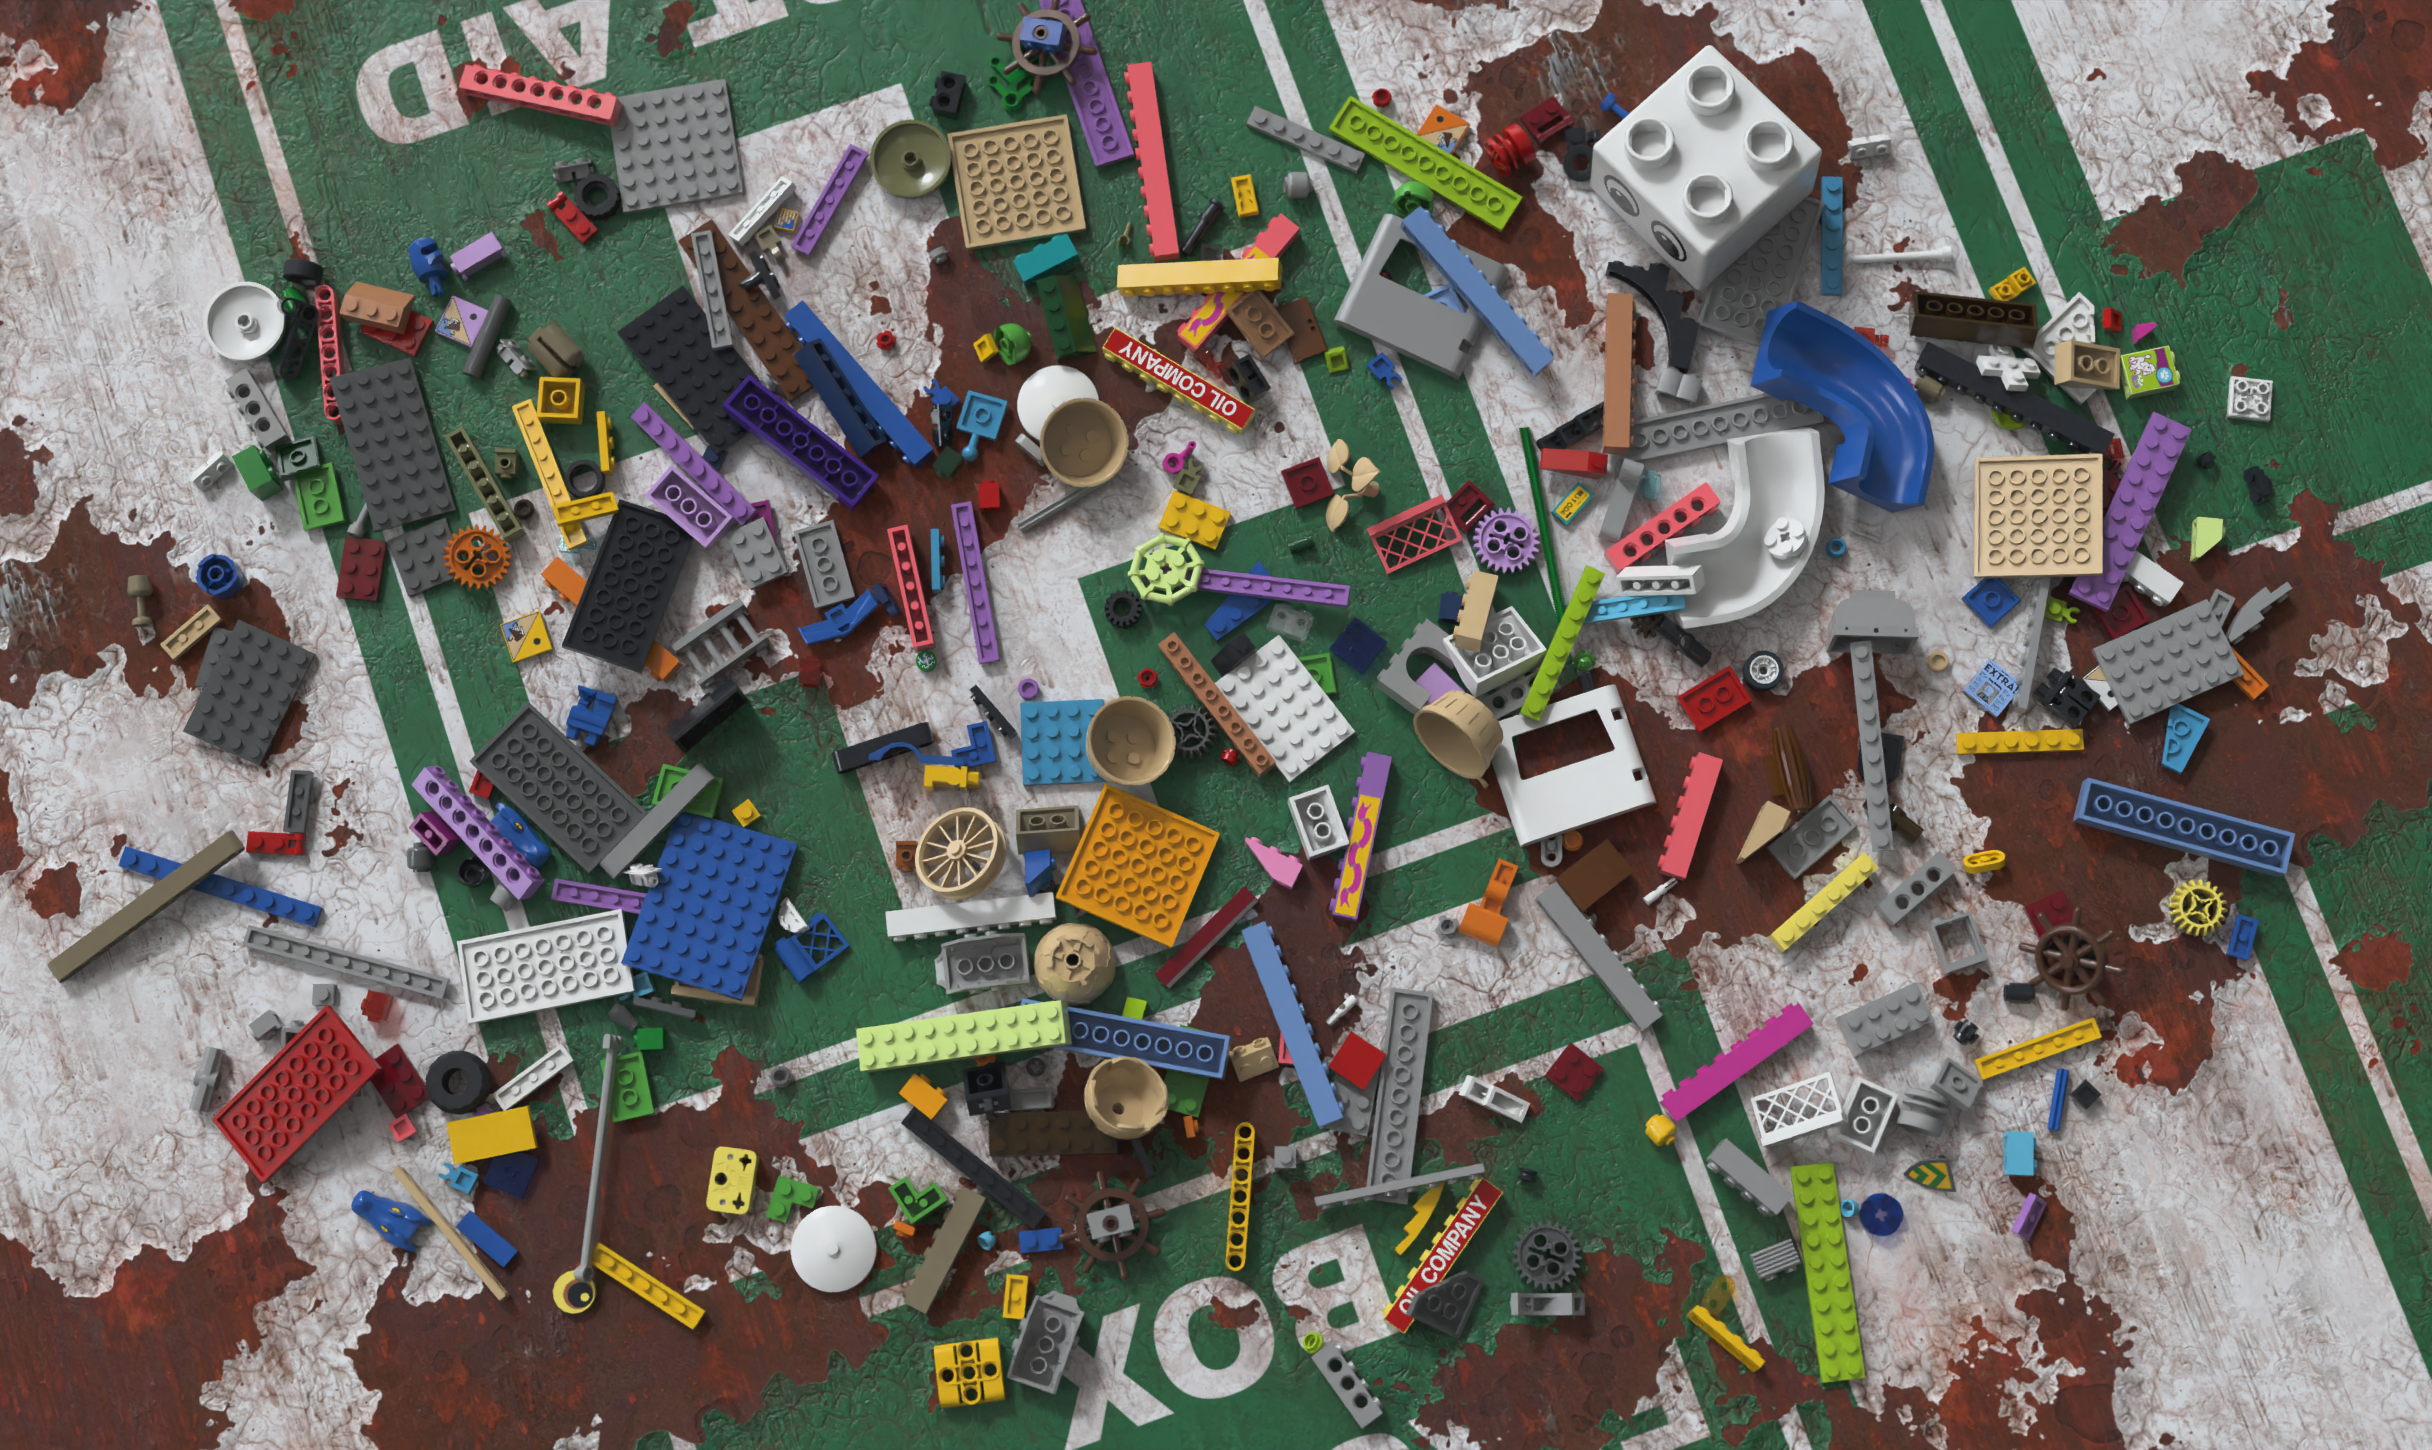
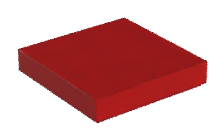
(1357, 1060)

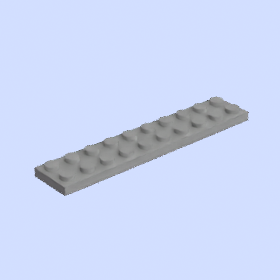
(1714, 424)
(1399, 1090)

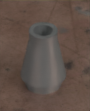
(621, 1015)

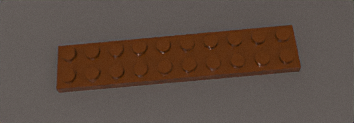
(755, 317)

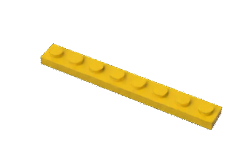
(547, 468)

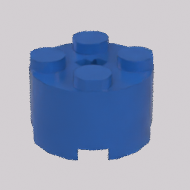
(227, 584)

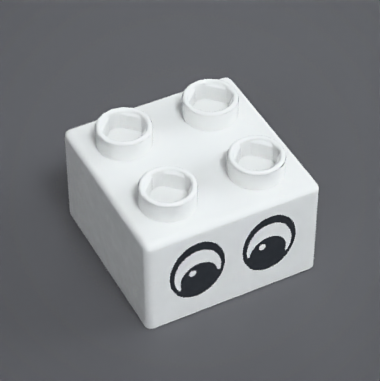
(1704, 167)

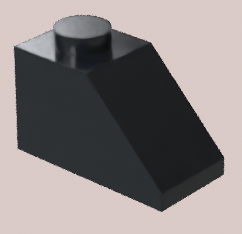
(1233, 654)

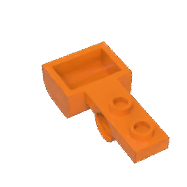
(1484, 921)

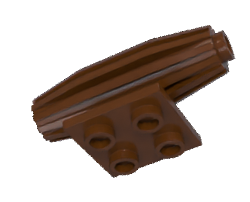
(1788, 770)

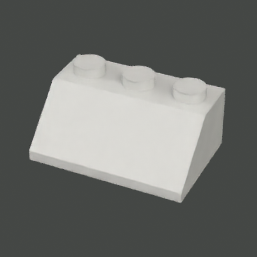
(1318, 822)

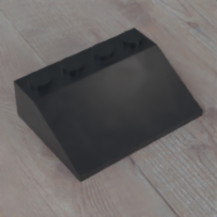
(707, 715)

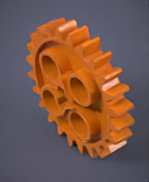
(491, 569)

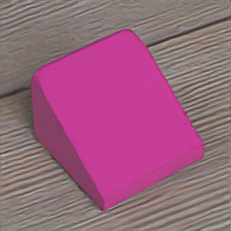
(2141, 331)

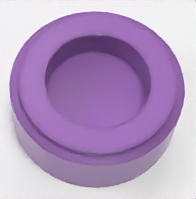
(1028, 689)

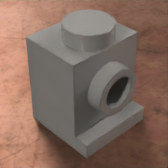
(266, 1026)

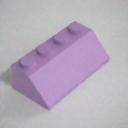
(690, 507)

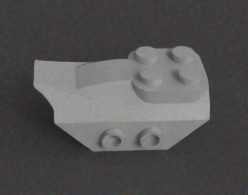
(983, 963)
(1046, 1342)

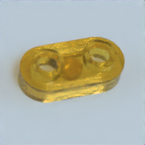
(1716, 1293)

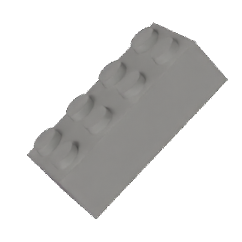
(1884, 1019)
(1748, 1177)

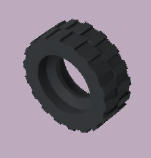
(597, 181)

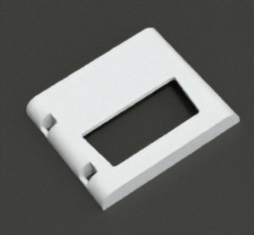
(1580, 791)

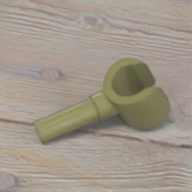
(1124, 239)

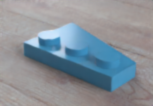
(2182, 736)

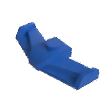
(840, 621)

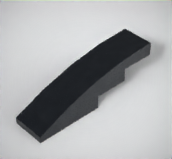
(1574, 430)

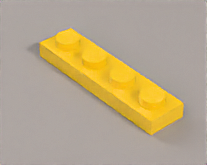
(1726, 1339)

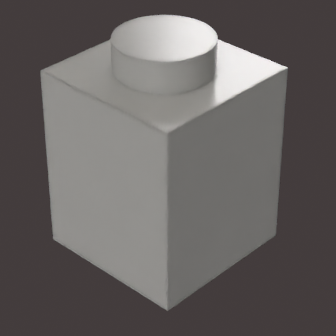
(1285, 1157)

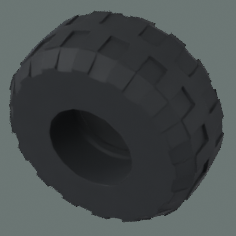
(438, 1080)

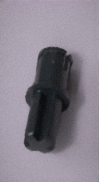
(1587, 684)

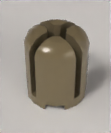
(555, 350)

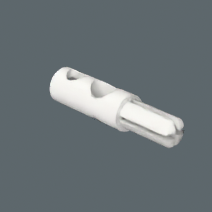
(1661, 890)
(1340, 1011)

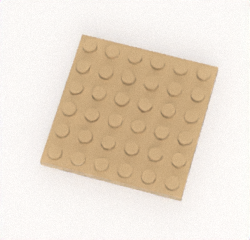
(1016, 182)
(2038, 516)

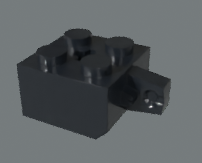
(987, 1089)

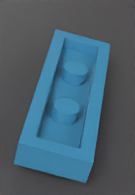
(937, 561)

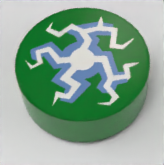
(926, 661)

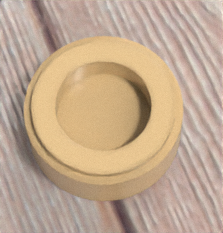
(1937, 661)

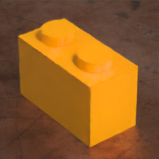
(924, 1096)

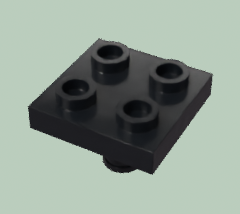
(762, 276)

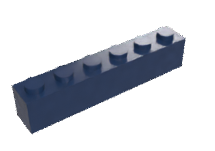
(840, 397)

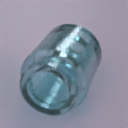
(1650, 485)

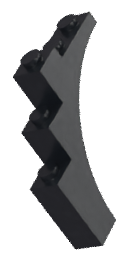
(1668, 304)

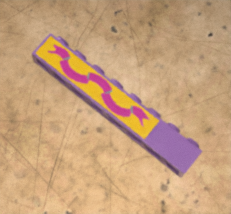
(1361, 836)

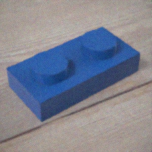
(2242, 937)
(1040, 1240)

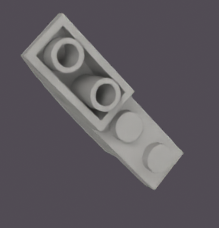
(2251, 613)

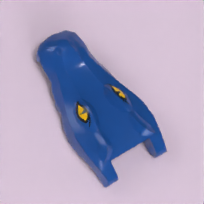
(523, 837)
(391, 1218)

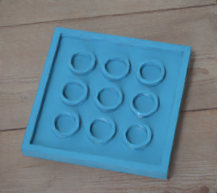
(1056, 742)

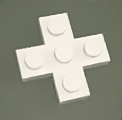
(2008, 367)

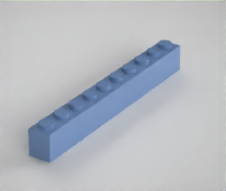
(1477, 292)
(1292, 1025)

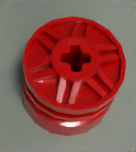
(1510, 150)

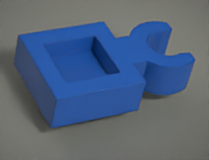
(1382, 368)
(941, 396)

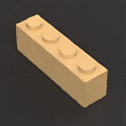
(1476, 611)

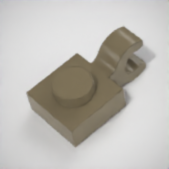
(769, 241)

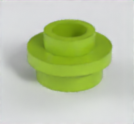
(1313, 1342)

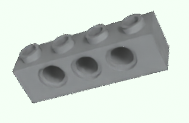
(237, 386)
(1503, 693)
(1888, 907)
(1361, 1415)

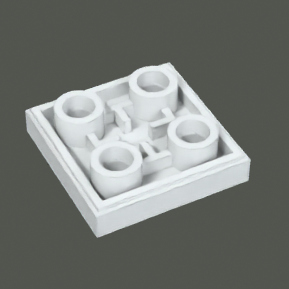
(2249, 399)

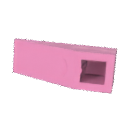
(1279, 867)

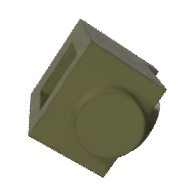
(511, 456)

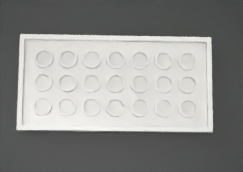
(545, 966)

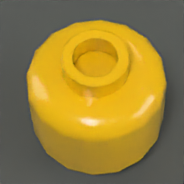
(1661, 1130)

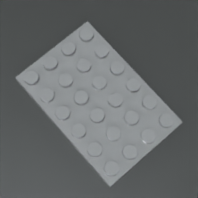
(2167, 662)

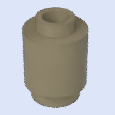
(1929, 388)

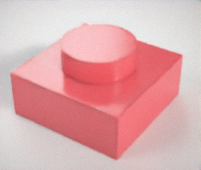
(402, 1128)

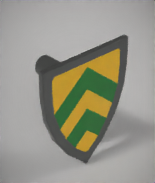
(1932, 1174)

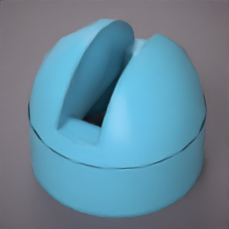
(1849, 1213)
(986, 1241)

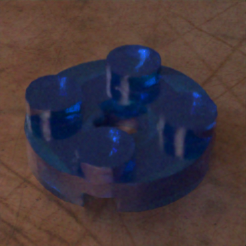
(1887, 1204)

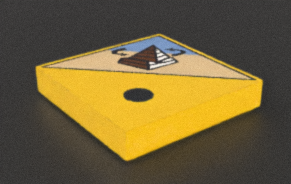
(526, 637)

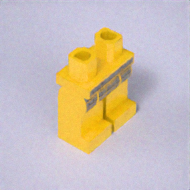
(950, 778)

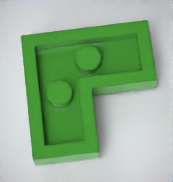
(789, 1192)

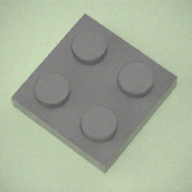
(1956, 1084)

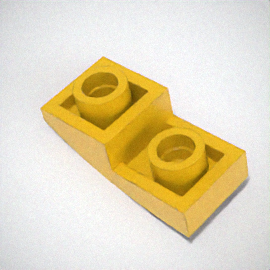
(2012, 286)

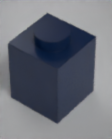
(1449, 607)

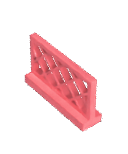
(1407, 517)

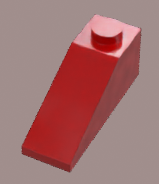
(1574, 462)

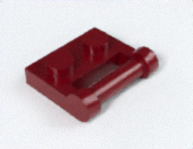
(1542, 116)
(1463, 501)

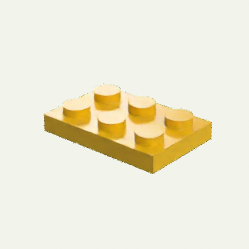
(1194, 520)

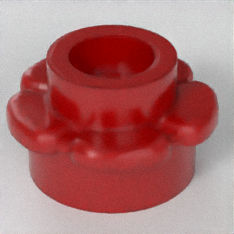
(1382, 92)
(885, 345)
(1147, 672)
(1230, 757)

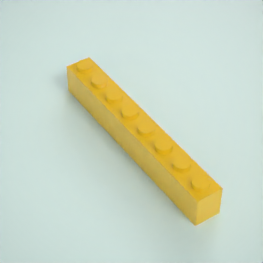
(1199, 277)

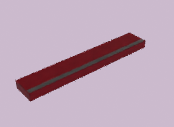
(1206, 937)

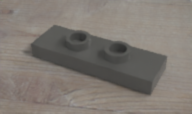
(657, 1005)

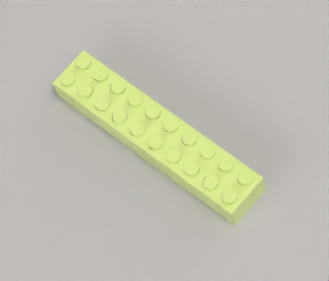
(964, 1036)

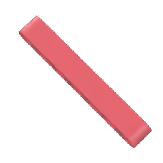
(329, 345)

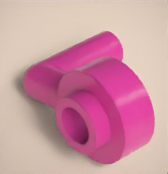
(1177, 459)

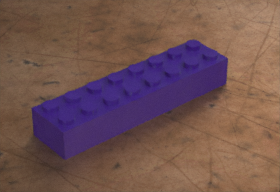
(800, 443)

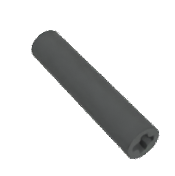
(487, 337)

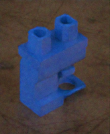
(587, 721)

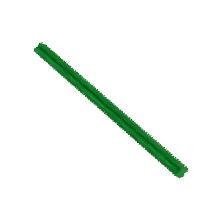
(1542, 521)

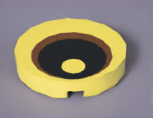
(573, 1295)

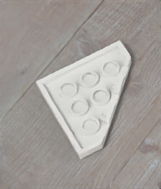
(2072, 322)

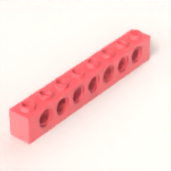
(476, 74)

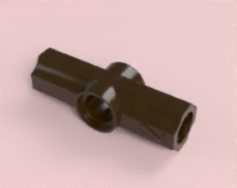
(1902, 824)

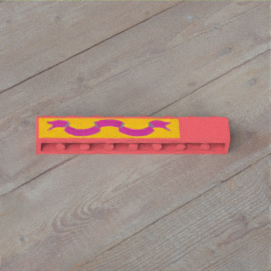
(1212, 314)

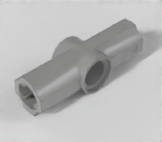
(207, 1079)

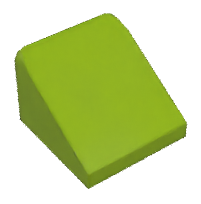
(1336, 359)
(1134, 1008)

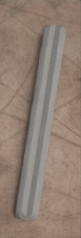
(1056, 506)

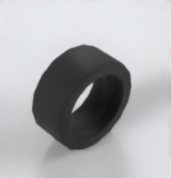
(303, 272)
(579, 465)

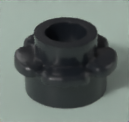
(2206, 460)

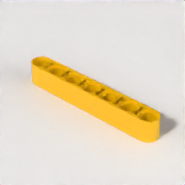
(1245, 1186)

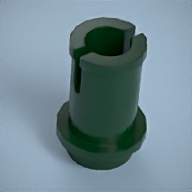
(1301, 544)

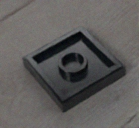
(1143, 1158)

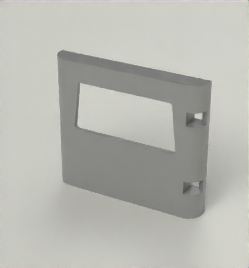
(1409, 319)

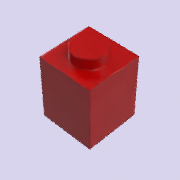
(989, 497)

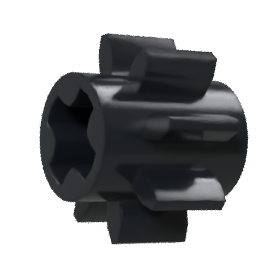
(1965, 1032)

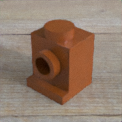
(902, 847)

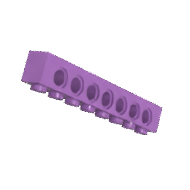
(478, 832)

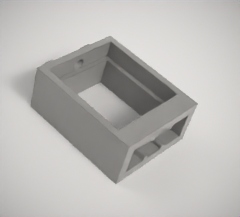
(1980, 954)

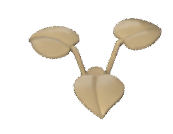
(1363, 476)

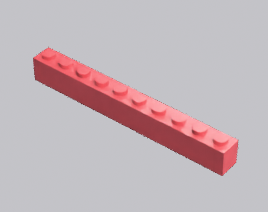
(1153, 162)

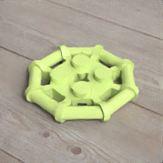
(1163, 558)

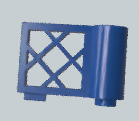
(796, 957)

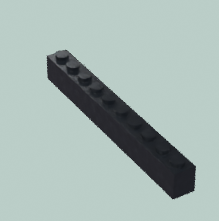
(2019, 405)

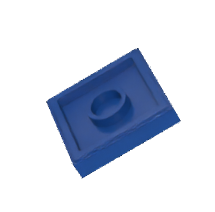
(1991, 600)

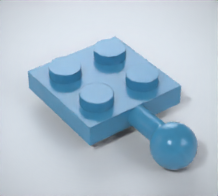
(981, 418)

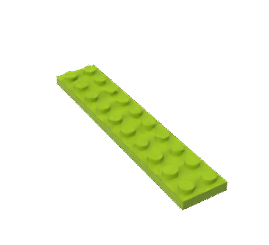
(1425, 163)
(1827, 1272)

